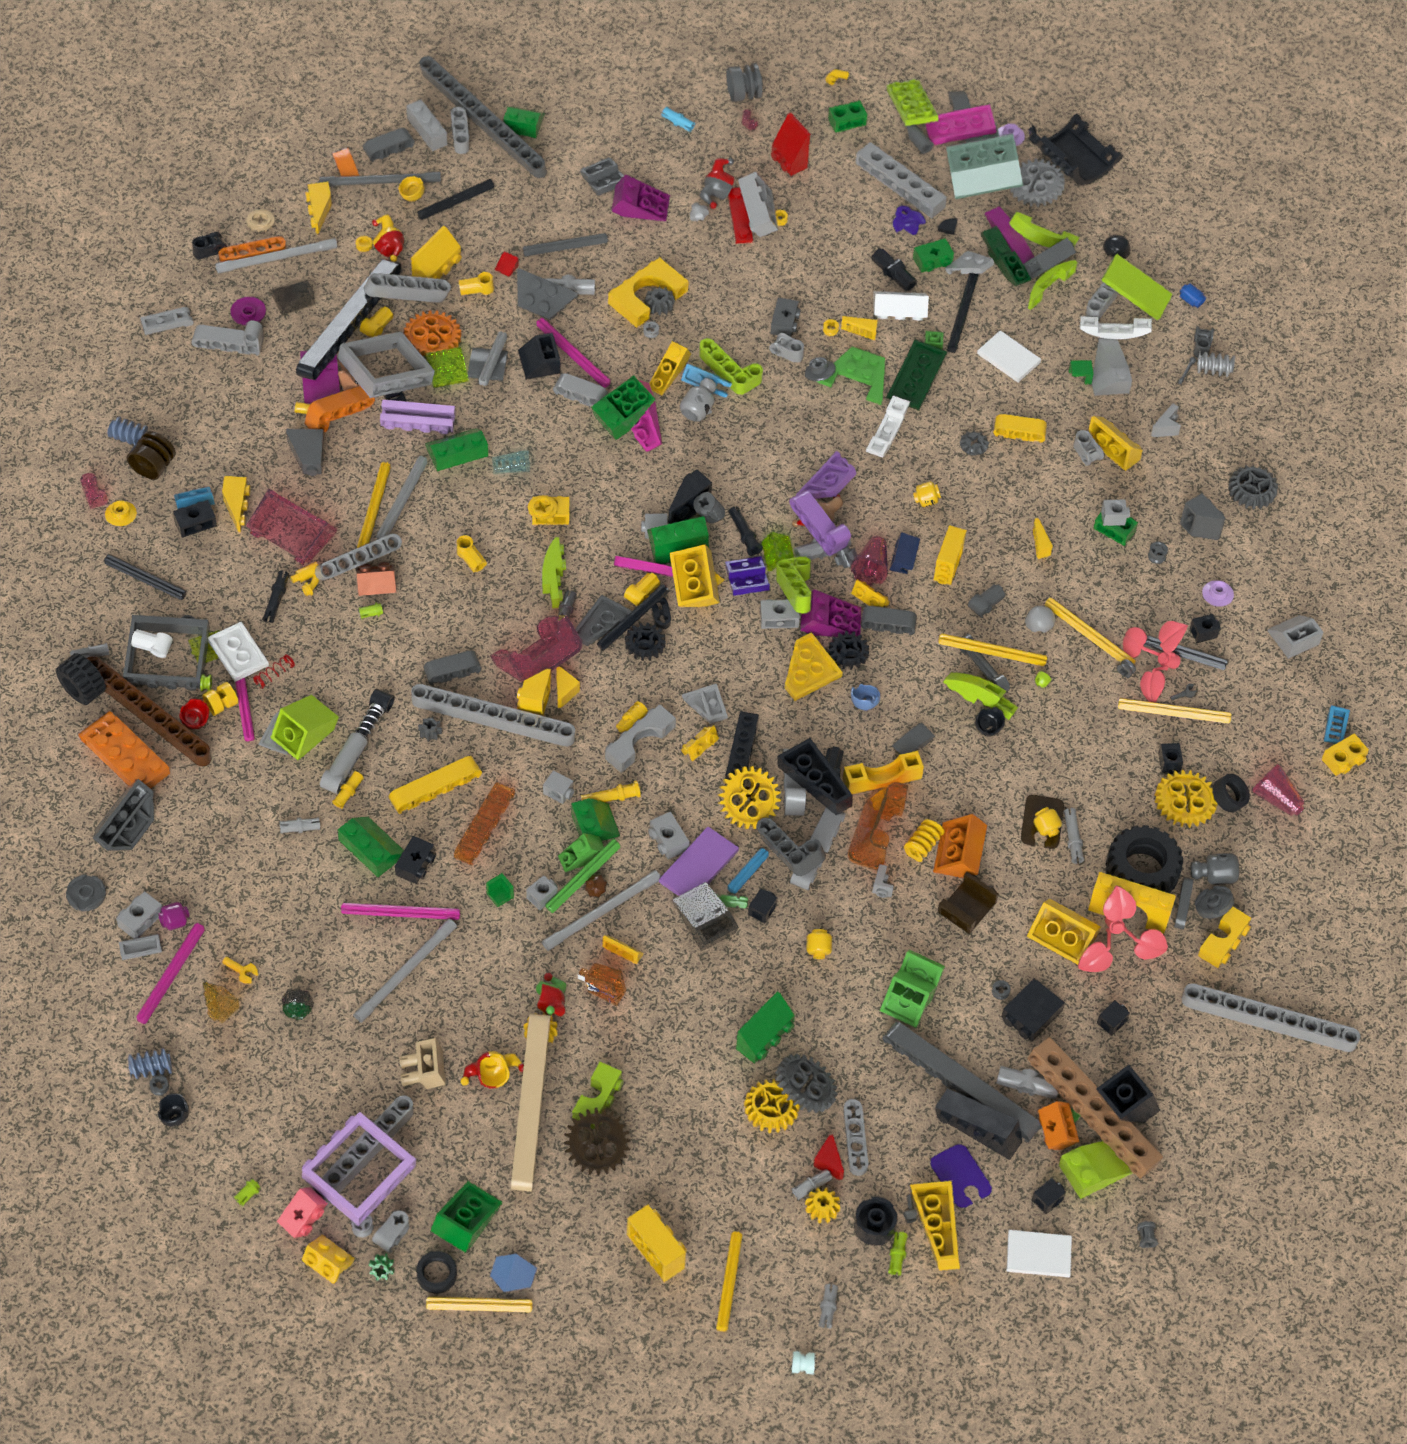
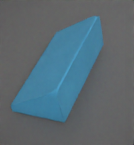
(192, 497)

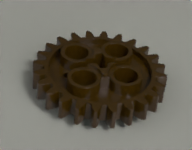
(615, 1136)

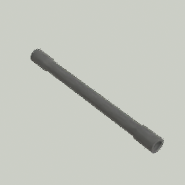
(333, 181)

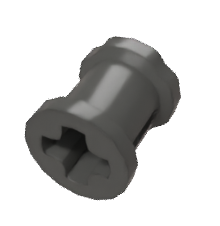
(1147, 1234)

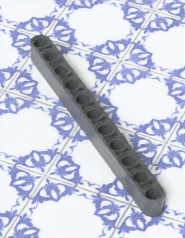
(463, 98)

